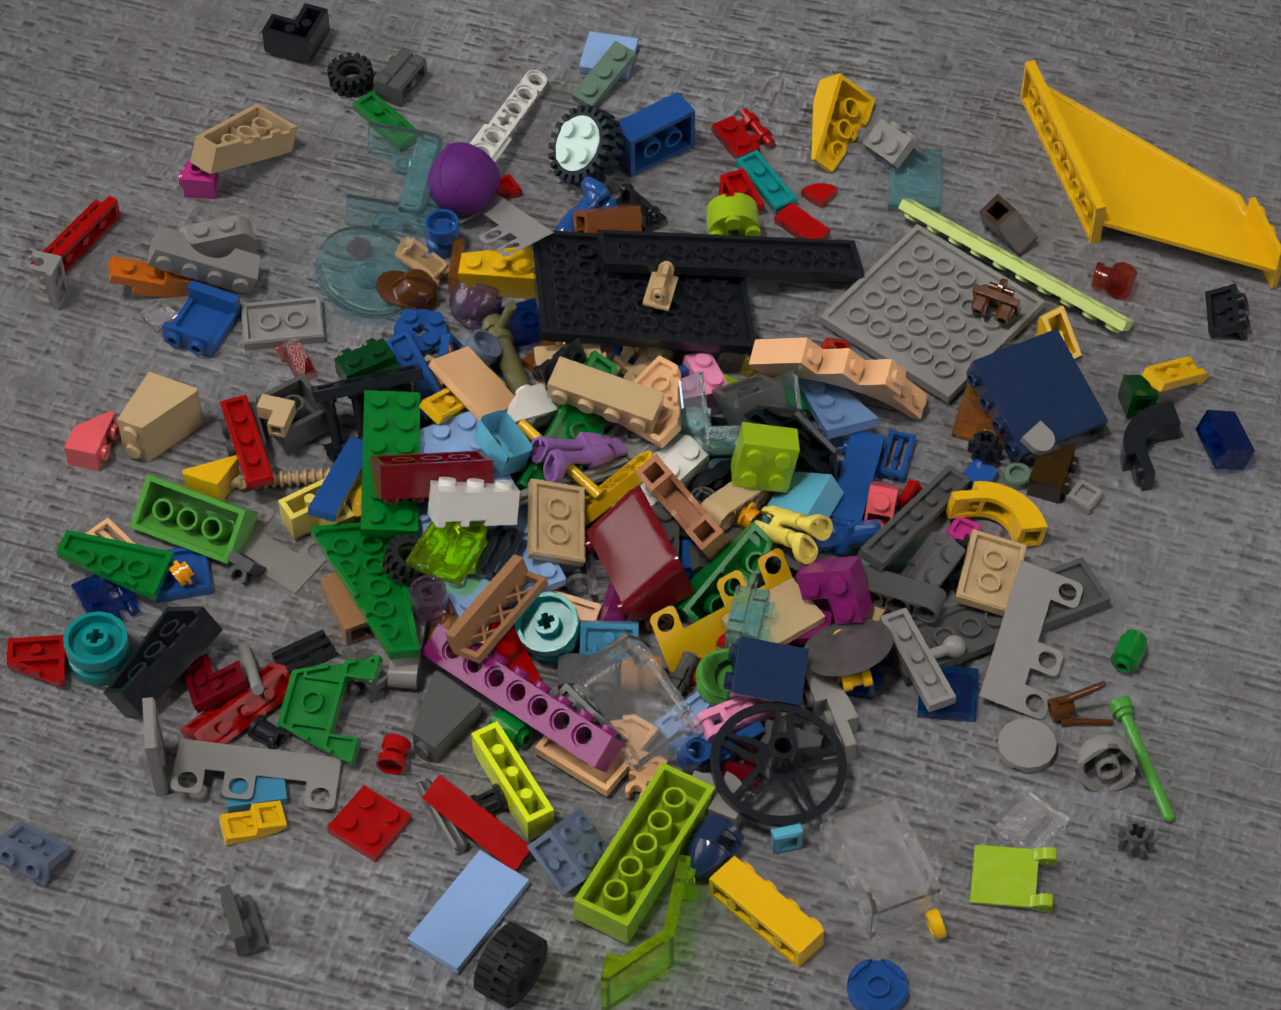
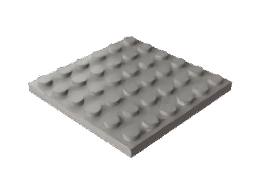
(920, 312)

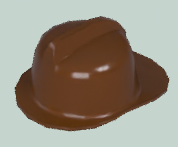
(408, 289)

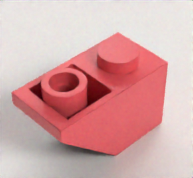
(91, 441)
(882, 502)

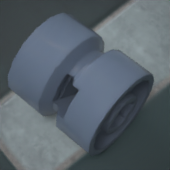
(484, 345)

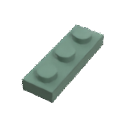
(604, 75)

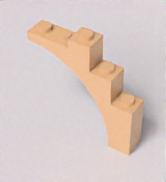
(840, 367)

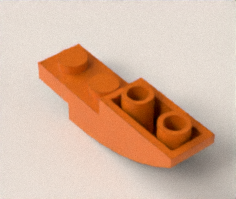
(147, 279)

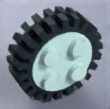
(585, 145)

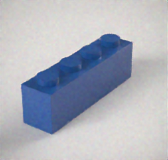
(857, 473)

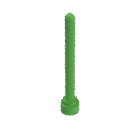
(1122, 710)

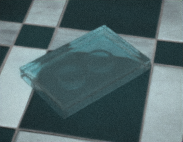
(917, 180)

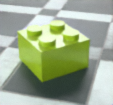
(764, 457)

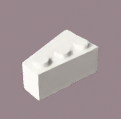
(473, 502)

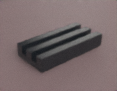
(508, 535)
(302, 649)

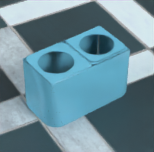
(503, 427)

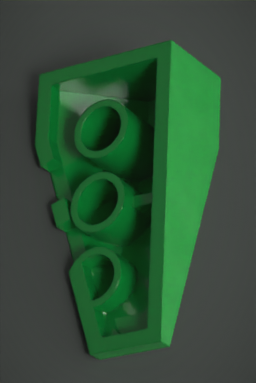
(739, 555)

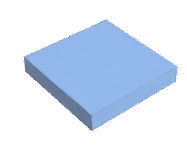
(596, 47)

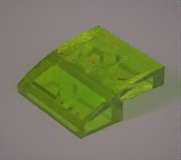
(447, 552)

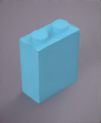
(808, 495)

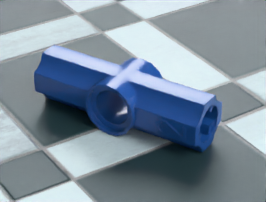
(847, 535)

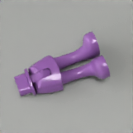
(586, 449)

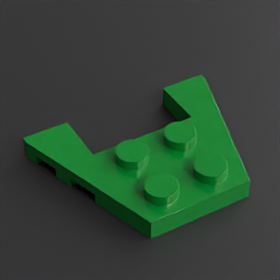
(315, 703)

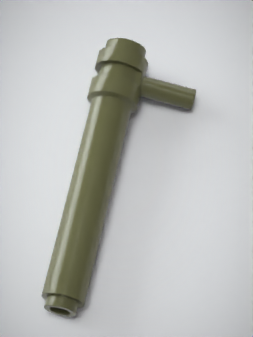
(508, 360)

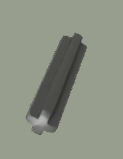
(450, 831)

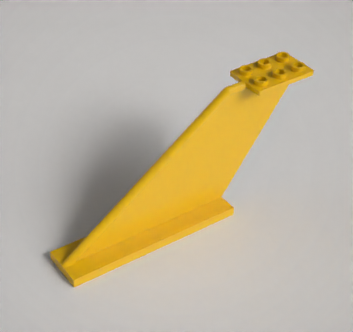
(1142, 189)

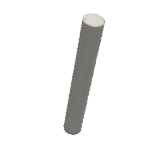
(250, 668)

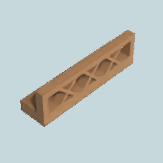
(489, 607)

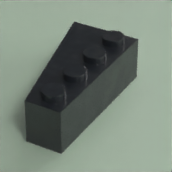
(162, 657)

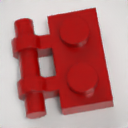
(735, 137)

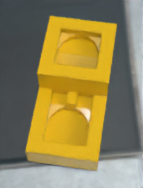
(250, 825)

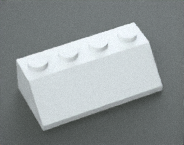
(683, 458)

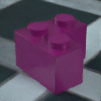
(840, 581)

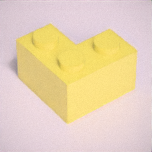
(295, 512)

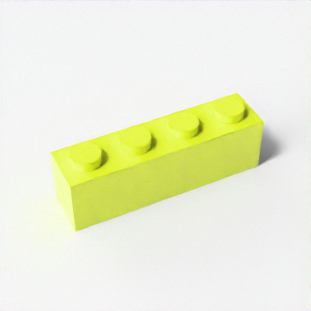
(509, 771)

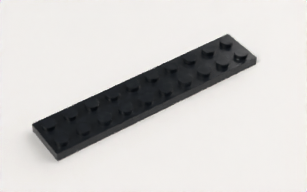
(729, 255)

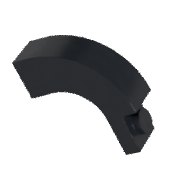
(1145, 429)

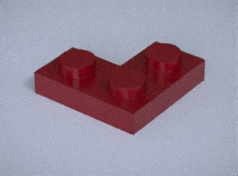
(212, 687)

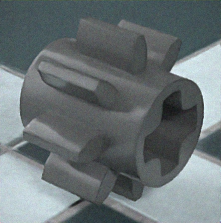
(1136, 838)

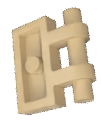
(644, 358)

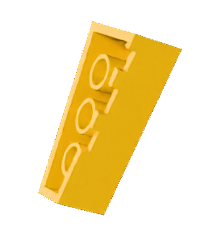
(508, 274)

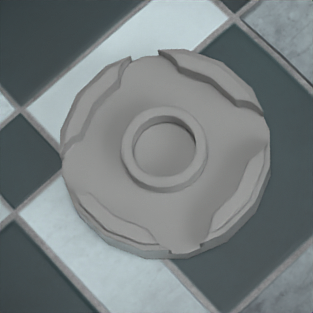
(1026, 745)

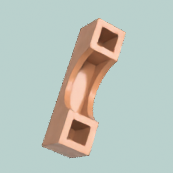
(683, 507)

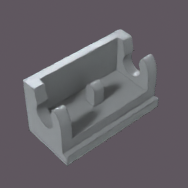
(51, 278)

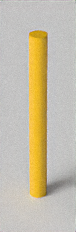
(571, 470)

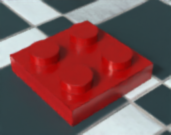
(369, 823)

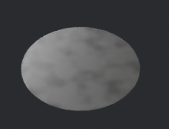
(850, 649)

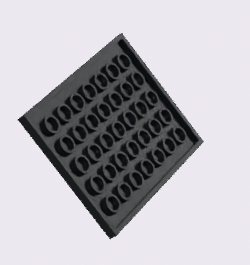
(608, 310)

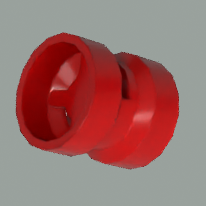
(393, 756)

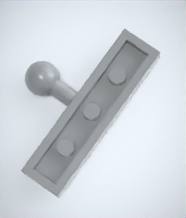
(920, 660)

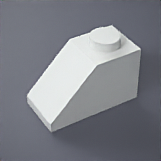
(532, 405)

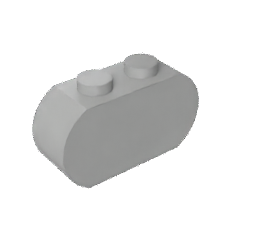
(221, 236)

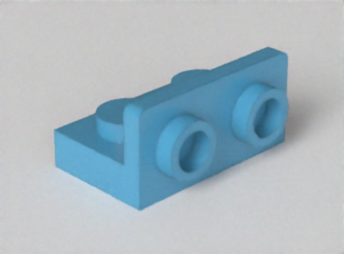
(600, 634)

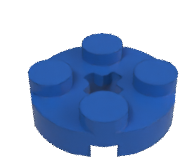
(426, 321)

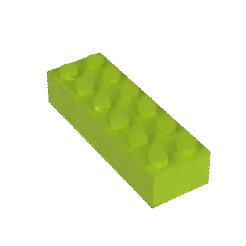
(643, 853)

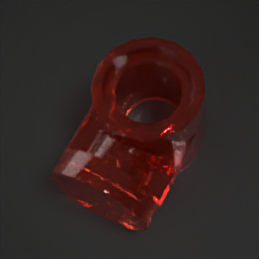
(1116, 280)

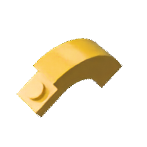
(1002, 505)

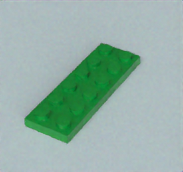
(389, 428)

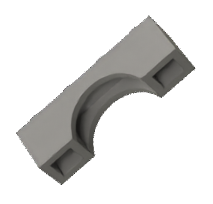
(174, 254)

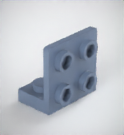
(569, 851)

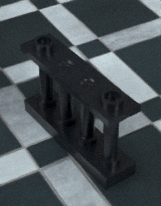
(354, 388)

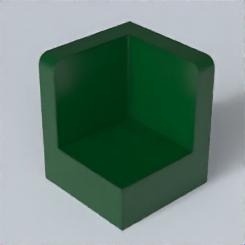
(1136, 394)

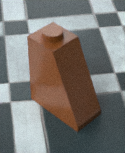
(608, 218)

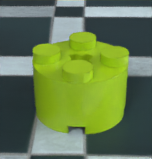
(733, 216)

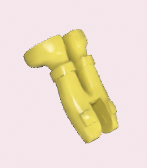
(802, 545)

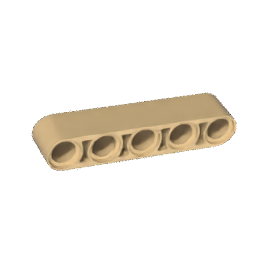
(730, 500)

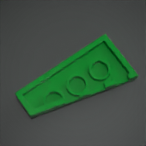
(123, 563)

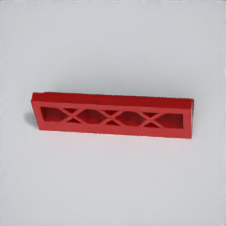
(84, 231)
(236, 713)

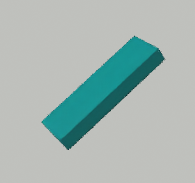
(766, 181)

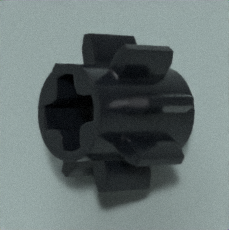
(985, 447)

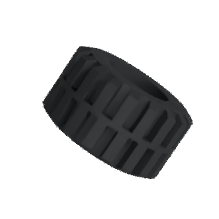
(510, 965)

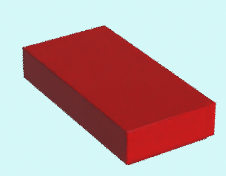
(801, 223)

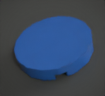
(877, 986)

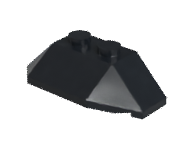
(816, 451)

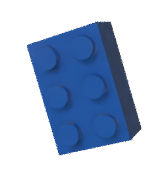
(656, 134)

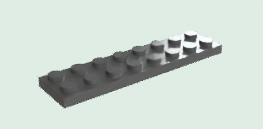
(982, 627)

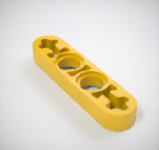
(615, 487)

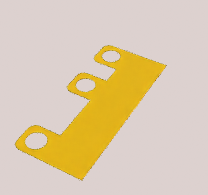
(702, 635)

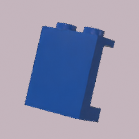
(203, 320)

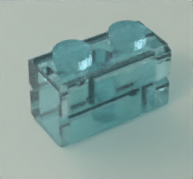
(749, 614)

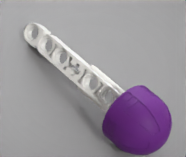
(466, 173)

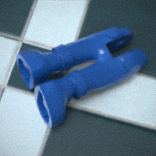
(595, 197)

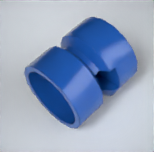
(441, 231)

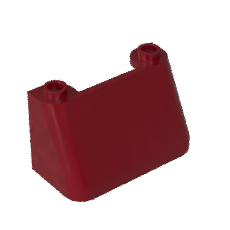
(638, 557)

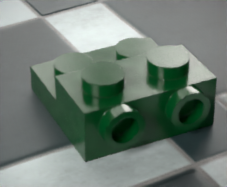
(368, 359)

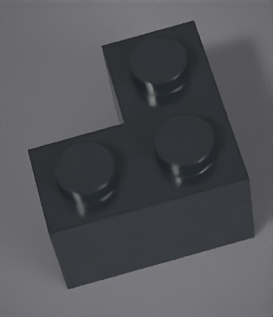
(297, 37)

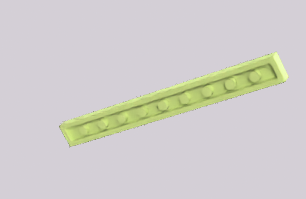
(1024, 271)

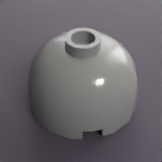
(1106, 762)

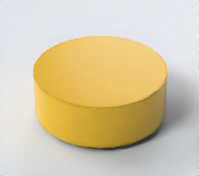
(935, 924)

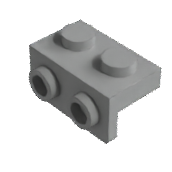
(891, 143)

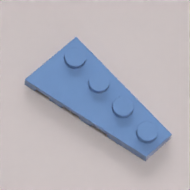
(836, 409)

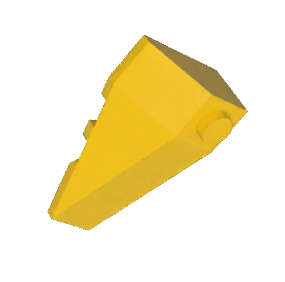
(838, 115)

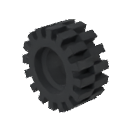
(351, 85)
(393, 561)

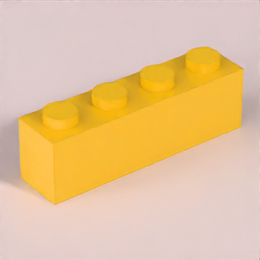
(766, 911)

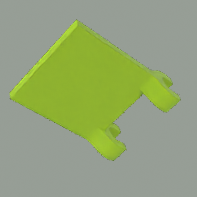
(1010, 877)

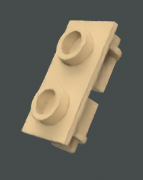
(413, 255)
(661, 287)

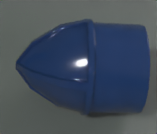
(710, 849)

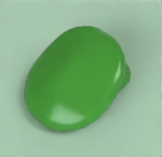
(711, 676)

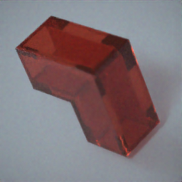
(295, 355)

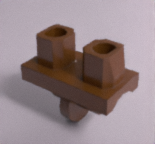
(998, 297)

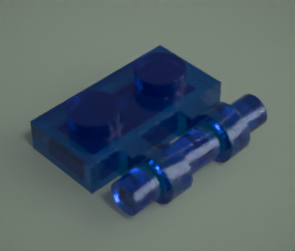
(95, 597)

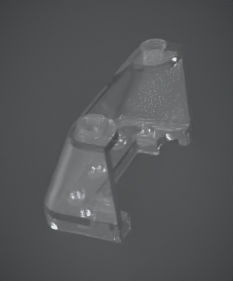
(637, 701)

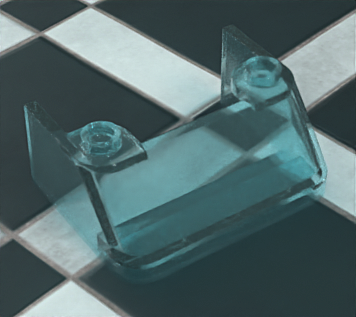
(411, 156)
(720, 439)

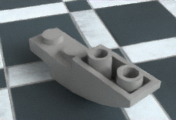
(831, 702)

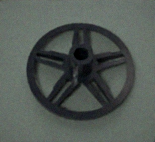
(779, 762)

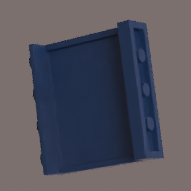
(1032, 385)

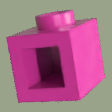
(198, 183)

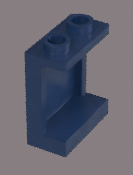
(766, 671)

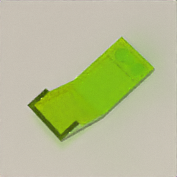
(656, 955)

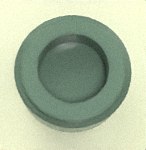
(1016, 476)

